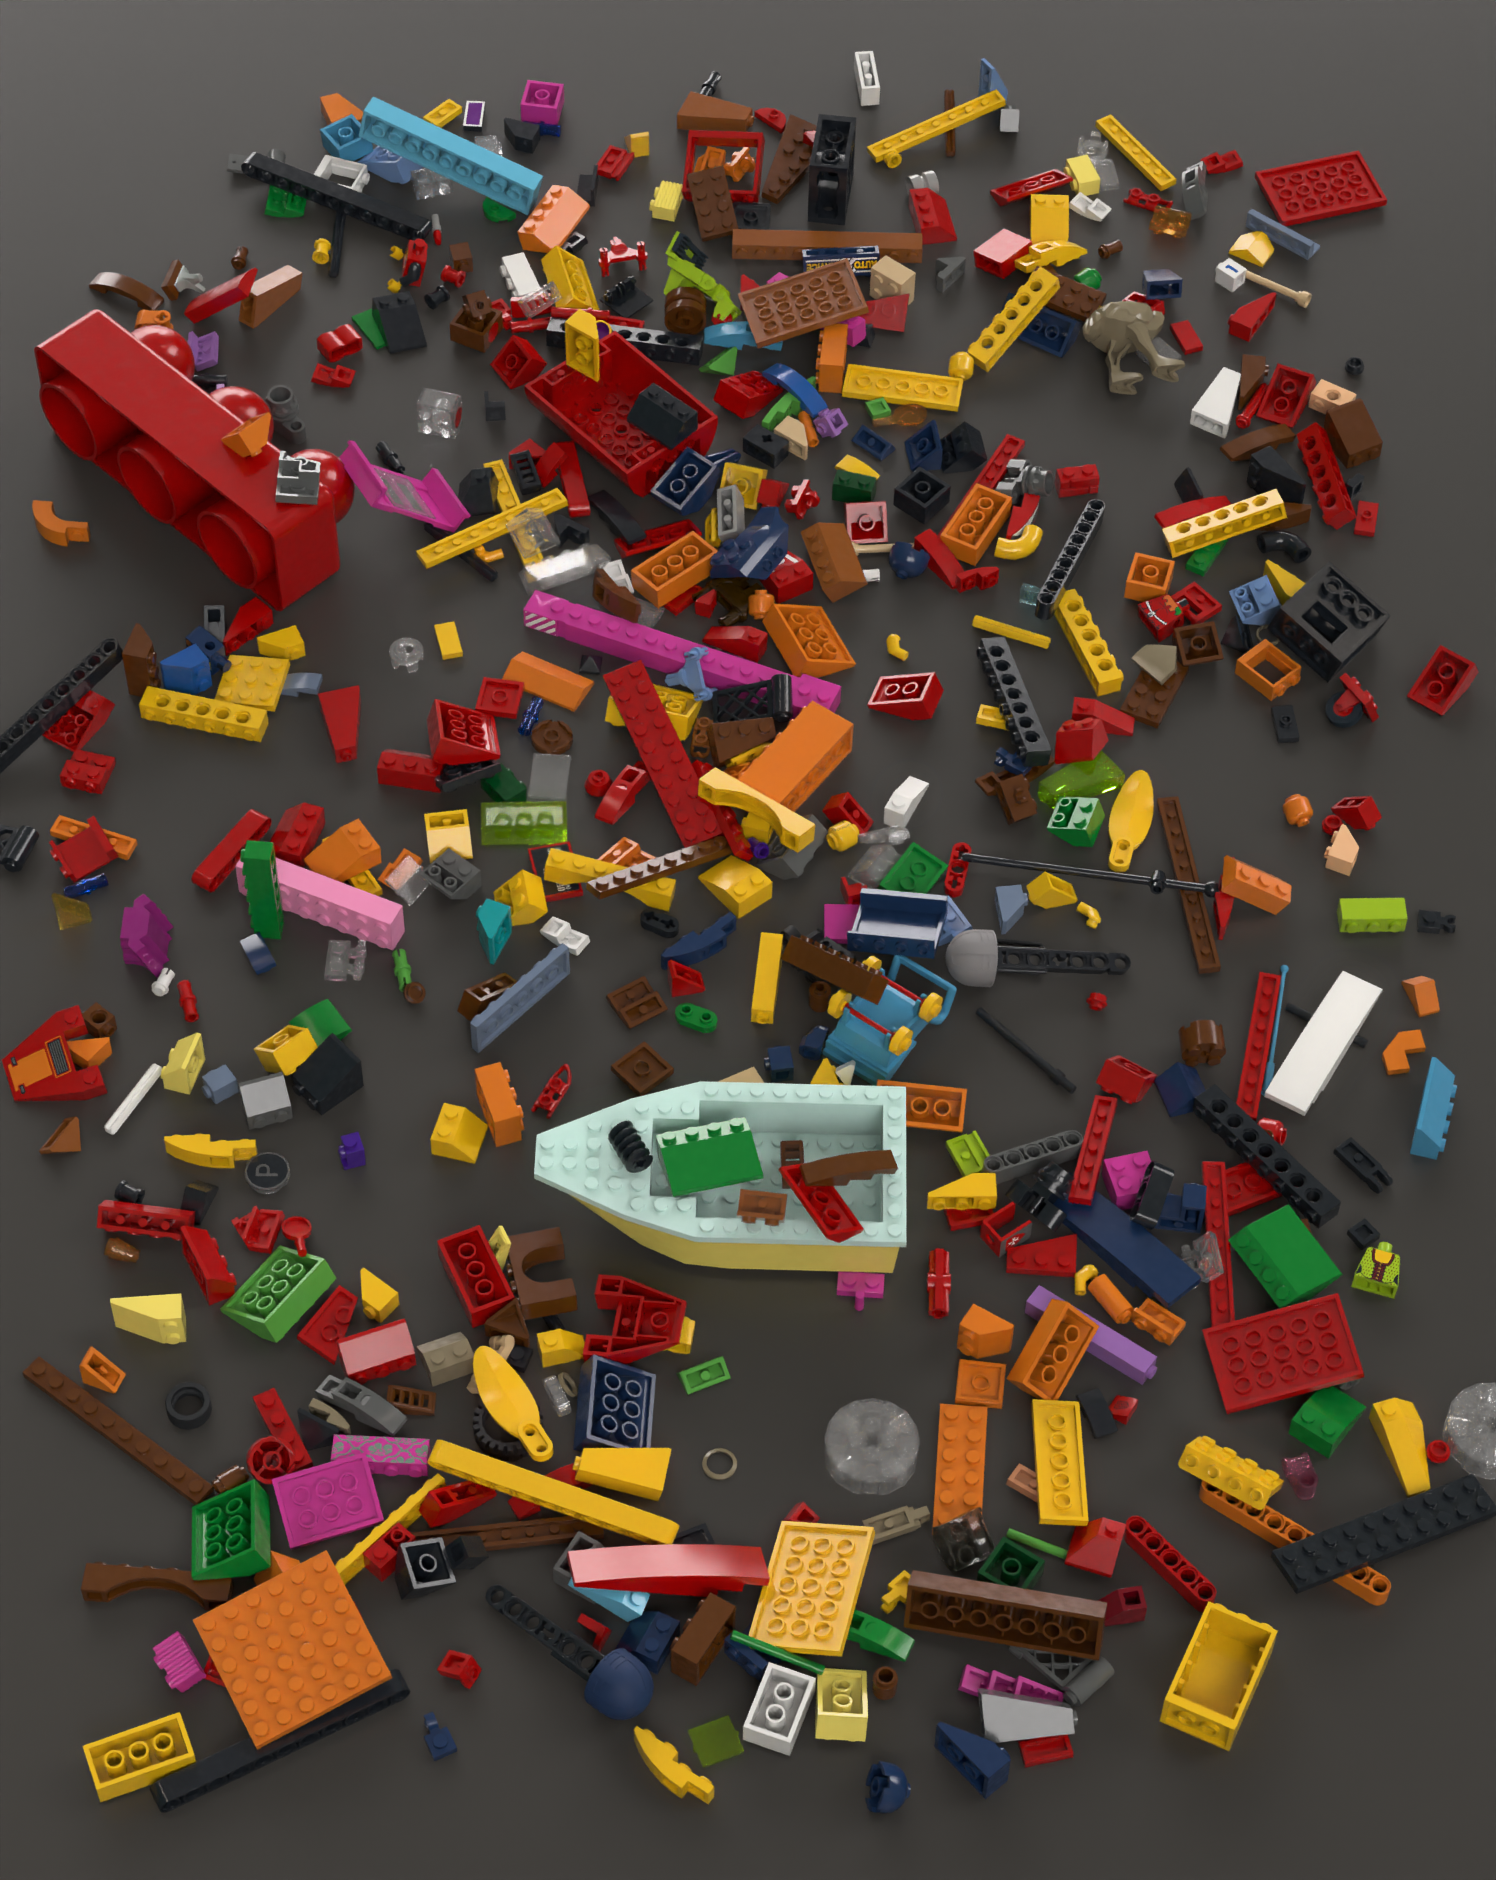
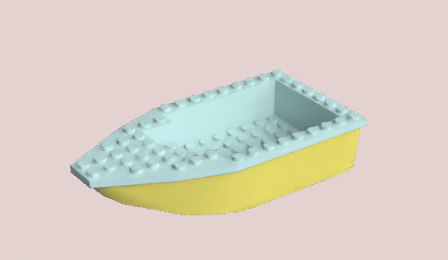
(704, 1224)

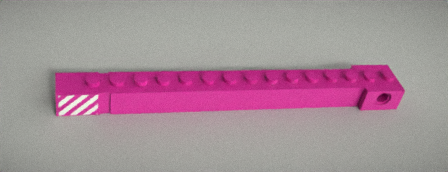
(664, 650)

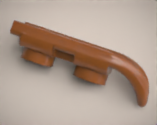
(701, 739)

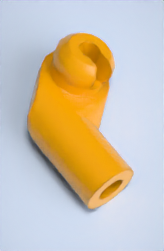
(488, 556)

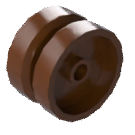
(685, 310)

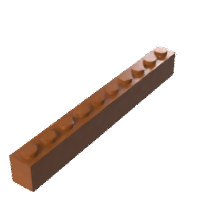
(790, 243)

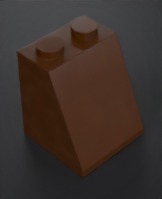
(1352, 433)

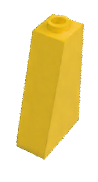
(767, 978)
(625, 1469)

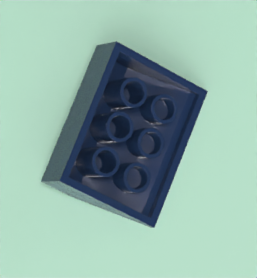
(613, 1406)

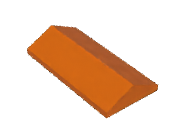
(548, 680)

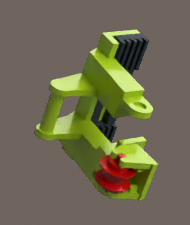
(686, 271)

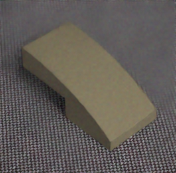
(329, 1415)

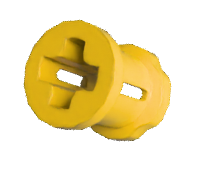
(321, 254)

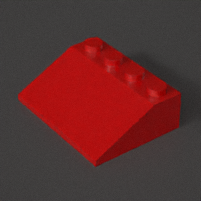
(461, 734)

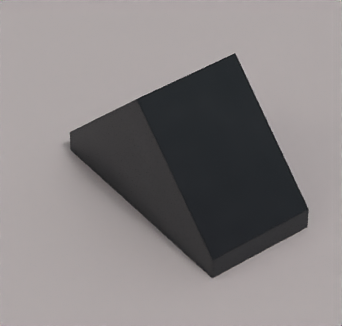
(198, 1198)

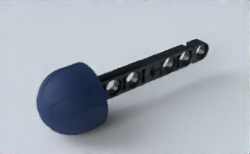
(615, 1683)

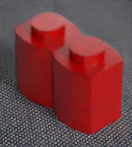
(339, 343)

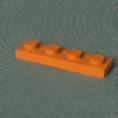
(65, 828)

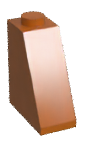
(337, 107)

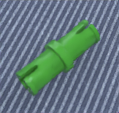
(402, 968)

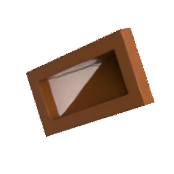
(64, 1139)

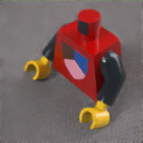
(413, 264)

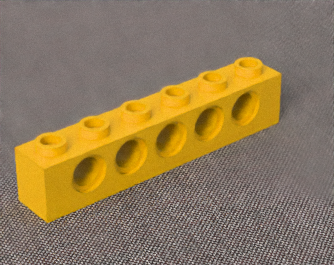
(1012, 329)
(1224, 523)
(1088, 644)
(203, 714)

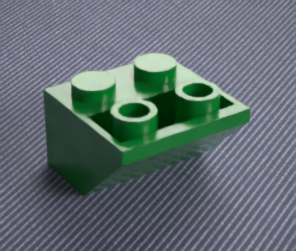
(1077, 820)

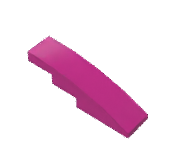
(974, 1679)

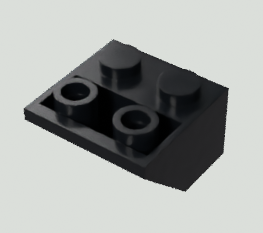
(962, 449)

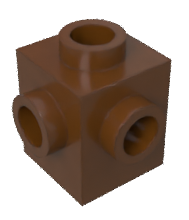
(476, 299)

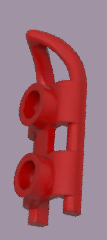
(1151, 200)
(554, 1086)

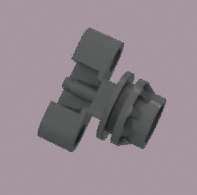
(284, 411)
(1026, 479)

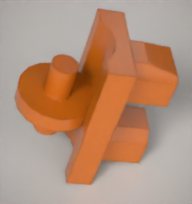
(740, 164)

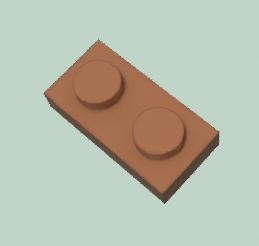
(1023, 1481)

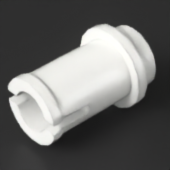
(872, 575)
(160, 986)

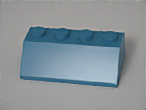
(1433, 1111)

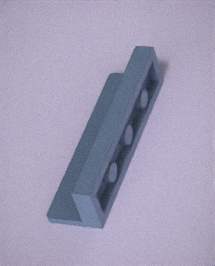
(1281, 235)

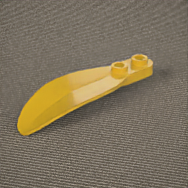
(1130, 819)
(510, 1402)

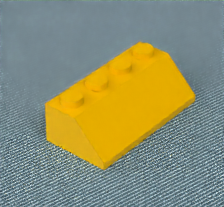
(570, 279)

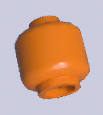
(760, 604)
(1297, 810)

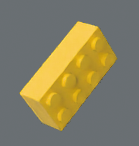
(139, 1756)

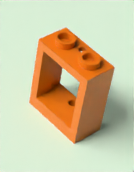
(1277, 658)

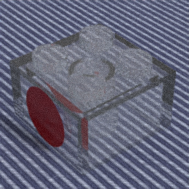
(439, 413)

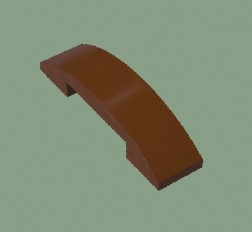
(128, 287)
(988, 780)

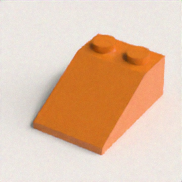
(345, 853)

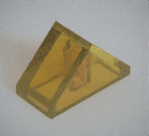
(70, 911)

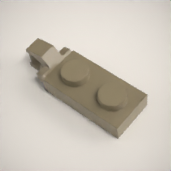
(897, 1522)

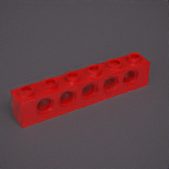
(1325, 476)

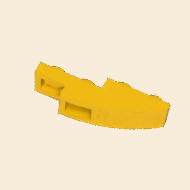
(1054, 252)
(202, 1152)
(663, 1763)

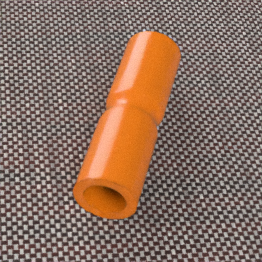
(811, 435)

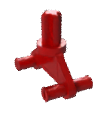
(619, 253)

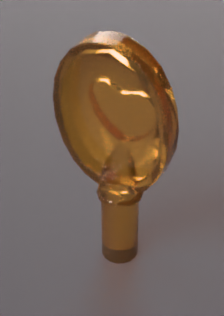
(904, 415)

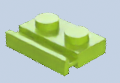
(967, 1153)

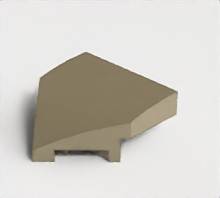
(1157, 661)

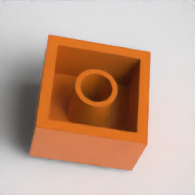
(1148, 577)

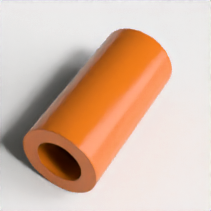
(1111, 1299)

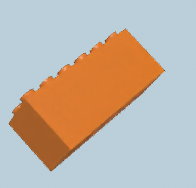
(800, 756)

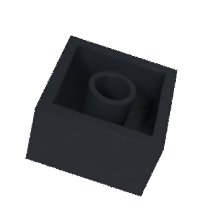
(922, 495)

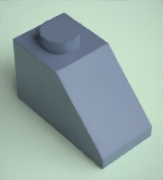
(1009, 905)

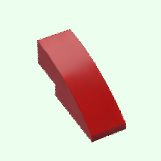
(941, 560)

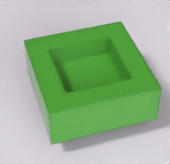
(878, 408)

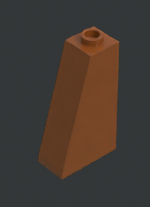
(713, 114)
(269, 294)

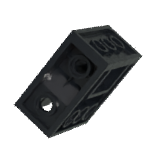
(831, 169)
(1324, 626)

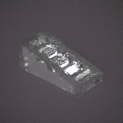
(542, 305)

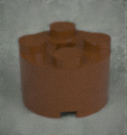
(1202, 1043)

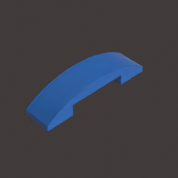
(798, 386)

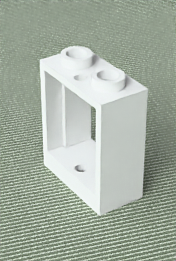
(344, 168)

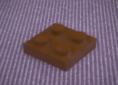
(642, 1069)

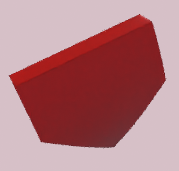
(259, 1229)

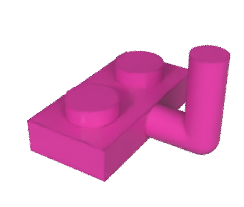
(860, 1285)

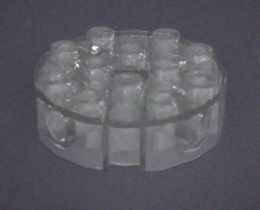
(1472, 1429)
(871, 1446)

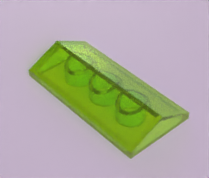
(523, 823)

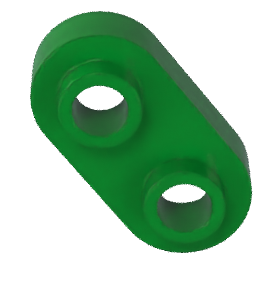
(695, 1017)

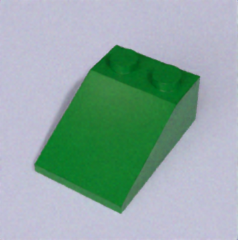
(1326, 1420)

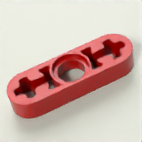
(959, 877)

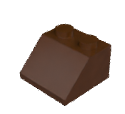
(1197, 644)

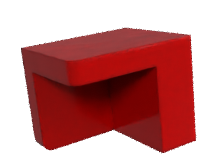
(851, 892)

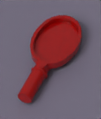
(297, 1229)

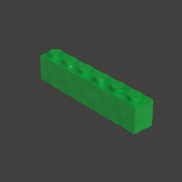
(262, 888)

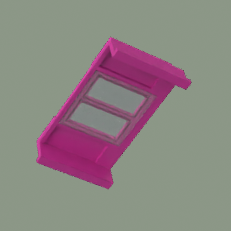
(390, 491)

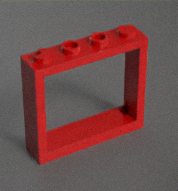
(728, 139)

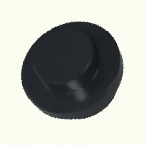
(1354, 366)

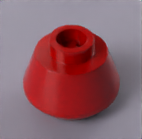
(598, 783)

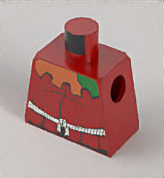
(1162, 615)

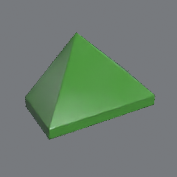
(722, 363)

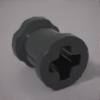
(437, 297)
(129, 1193)

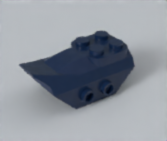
(755, 550)

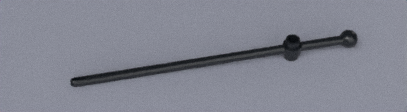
(1156, 882)

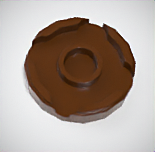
(552, 737)

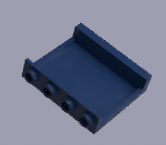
(898, 923)

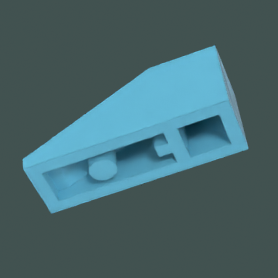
(624, 1604)

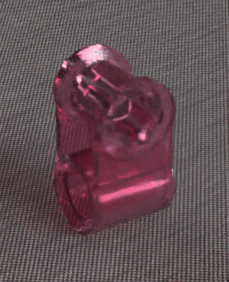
(1300, 1472)

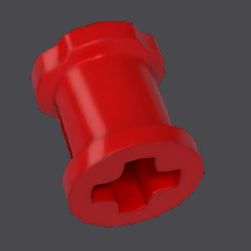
(453, 276)

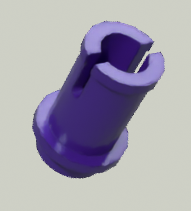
(758, 848)

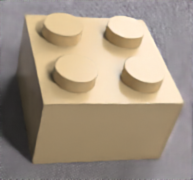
(891, 279)

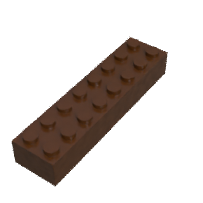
(1005, 1615)

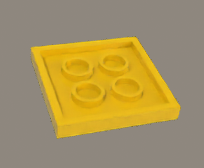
(253, 681)

